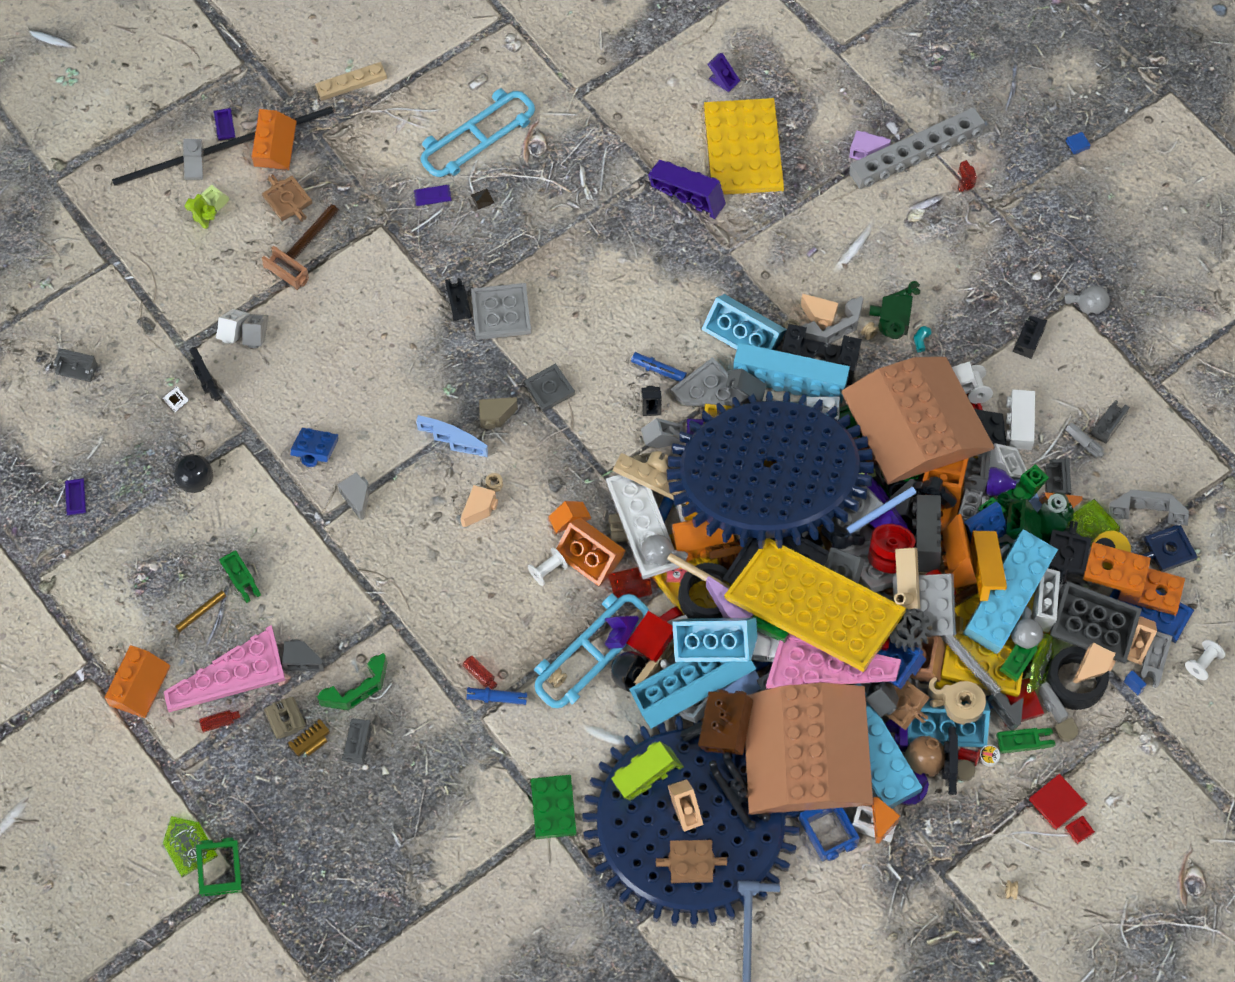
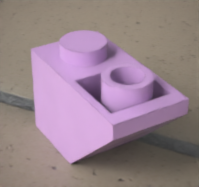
(866, 144)

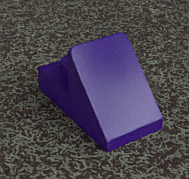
(723, 73)
(621, 630)
(900, 735)

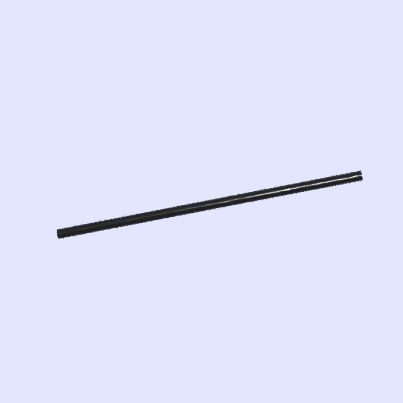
(212, 149)

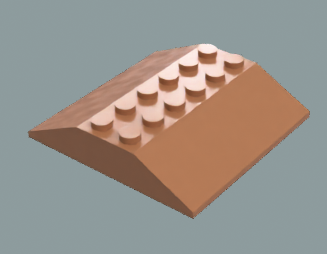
(916, 417)
(808, 748)

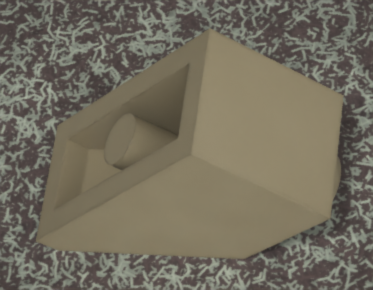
(496, 411)

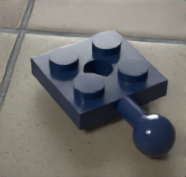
(1165, 559)

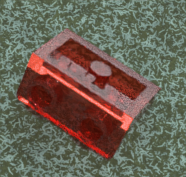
(629, 582)

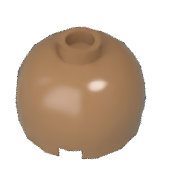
(925, 755)

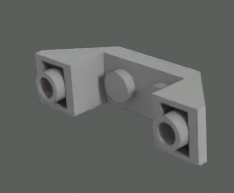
(844, 327)
(1149, 500)

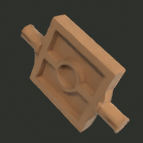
(287, 198)
(909, 705)
(691, 861)

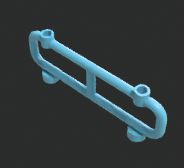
(500, 98)
(545, 669)

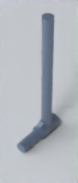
(748, 890)

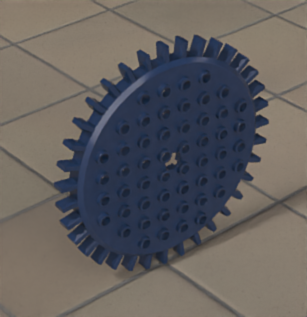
(744, 461)
(684, 896)

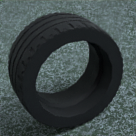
(687, 606)
(1069, 699)

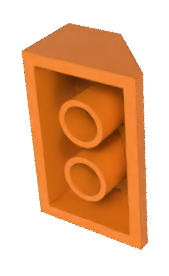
(273, 140)
(694, 540)
(589, 551)
(958, 553)
(137, 682)

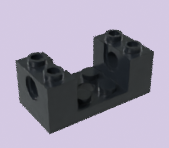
(846, 354)

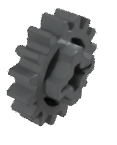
(919, 630)

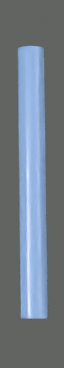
(881, 510)

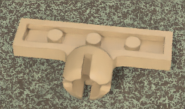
(649, 474)

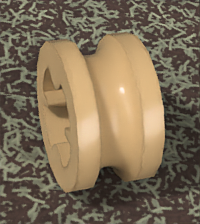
(869, 331)
(494, 476)
(557, 678)
(1011, 890)

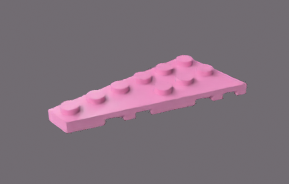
(802, 663)
(237, 671)

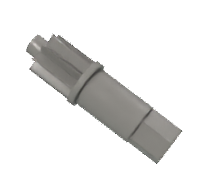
(1088, 443)

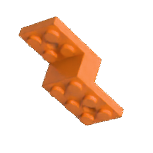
(953, 480)
(1134, 578)

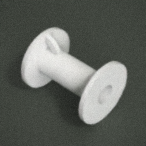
(981, 393)
(547, 566)
(1198, 667)

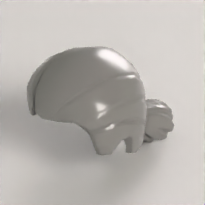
(1091, 300)
(657, 549)
(1027, 632)

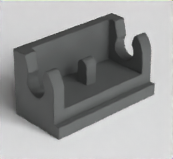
(75, 365)
(746, 383)
(1110, 422)
(977, 472)
(1059, 476)
(357, 741)

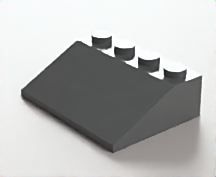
(1095, 618)

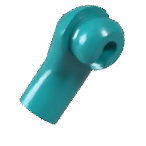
(919, 337)

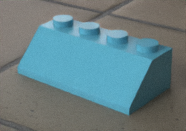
(739, 324)
(714, 639)
(969, 735)

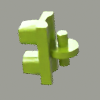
(201, 210)

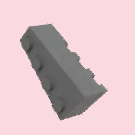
(927, 531)

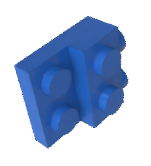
(910, 662)

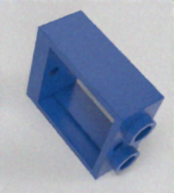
(811, 815)

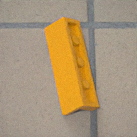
(987, 563)

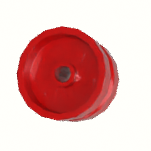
(883, 545)

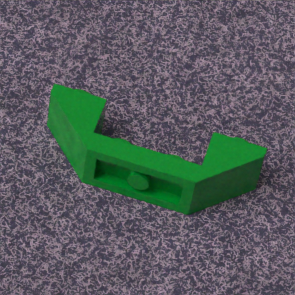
(1028, 486)
(332, 699)

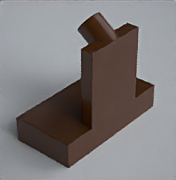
(724, 553)

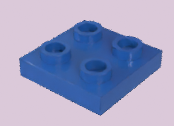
(314, 446)
(987, 520)

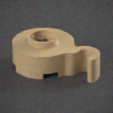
(952, 699)

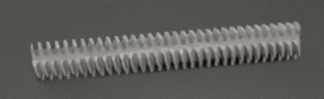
(973, 665)

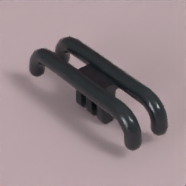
(737, 792)

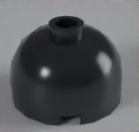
(193, 473)
(627, 668)

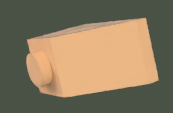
(819, 310)
(479, 505)
(1142, 640)
(1095, 663)
(685, 805)

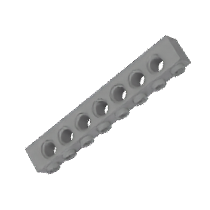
(908, 148)

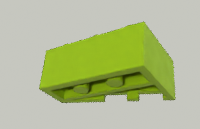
(645, 770)

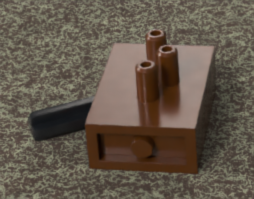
(723, 723)

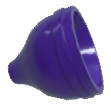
(999, 482)

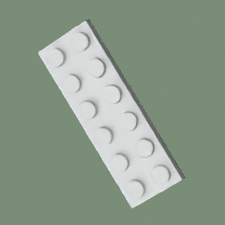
(639, 519)

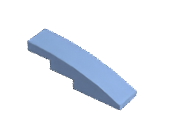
(458, 439)

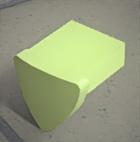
(215, 197)

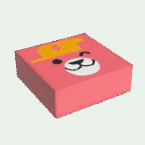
(675, 575)

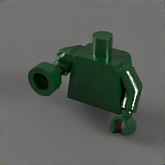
(895, 311)
(1055, 515)
(1020, 516)

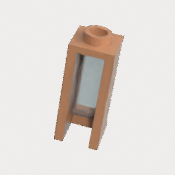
(286, 268)

